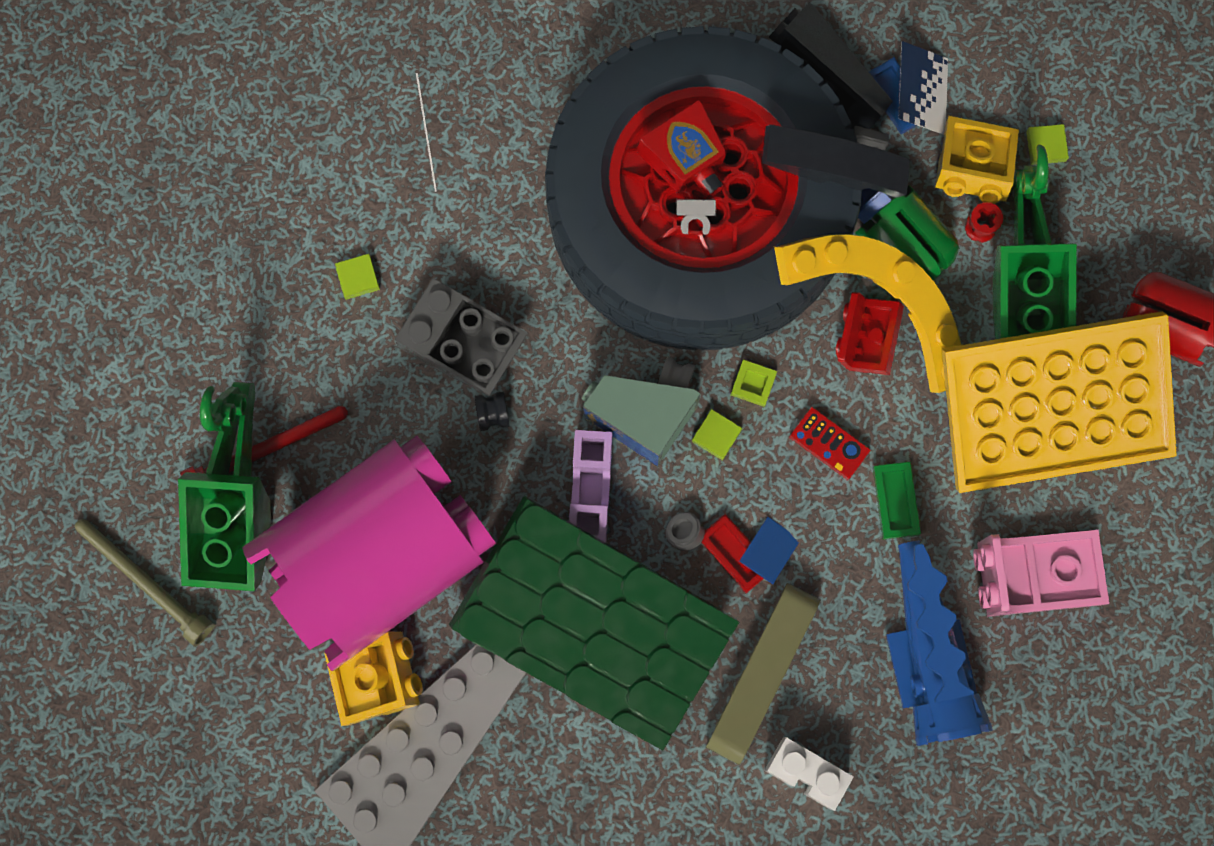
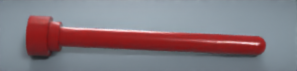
(287, 437)

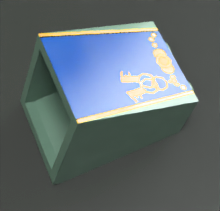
(640, 413)

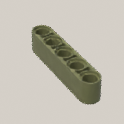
(763, 674)

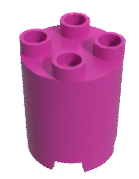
(370, 550)

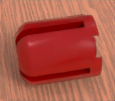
(1183, 302)

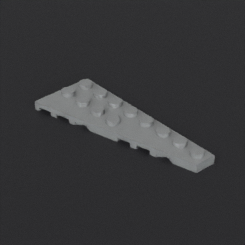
(409, 766)

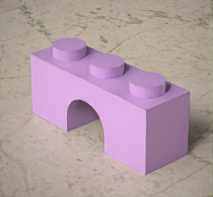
(591, 481)

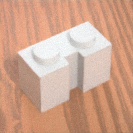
(824, 780)

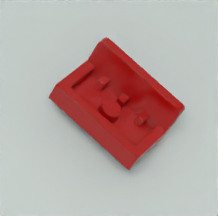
(869, 334)

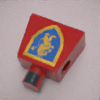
(686, 151)

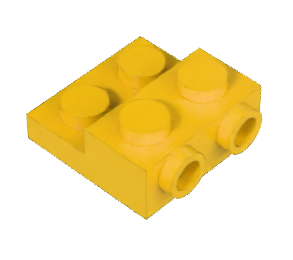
(977, 159)
(376, 680)

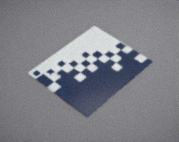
(923, 88)

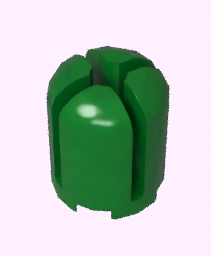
(915, 231)

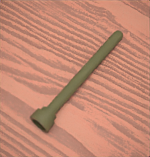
(191, 624)

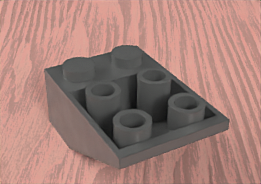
(460, 338)

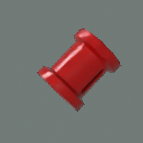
(984, 211)

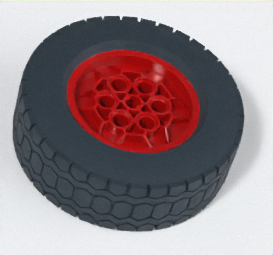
(612, 204)

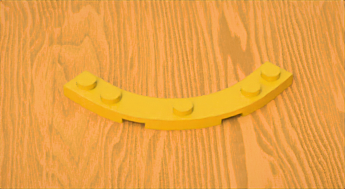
(891, 271)

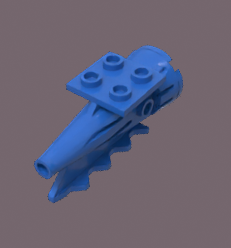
(933, 657)

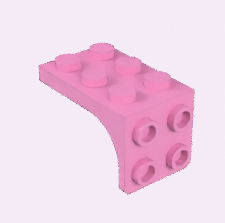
(1040, 573)

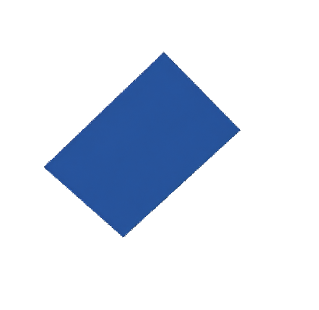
(769, 550)

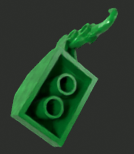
(1038, 280)
(219, 509)

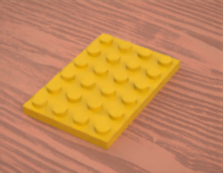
(1060, 402)

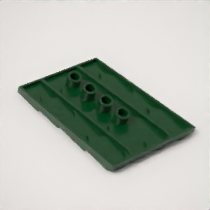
(593, 623)

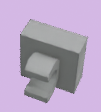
(695, 210)

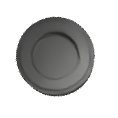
(685, 531)

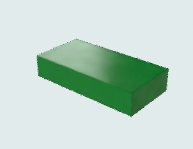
(896, 500)

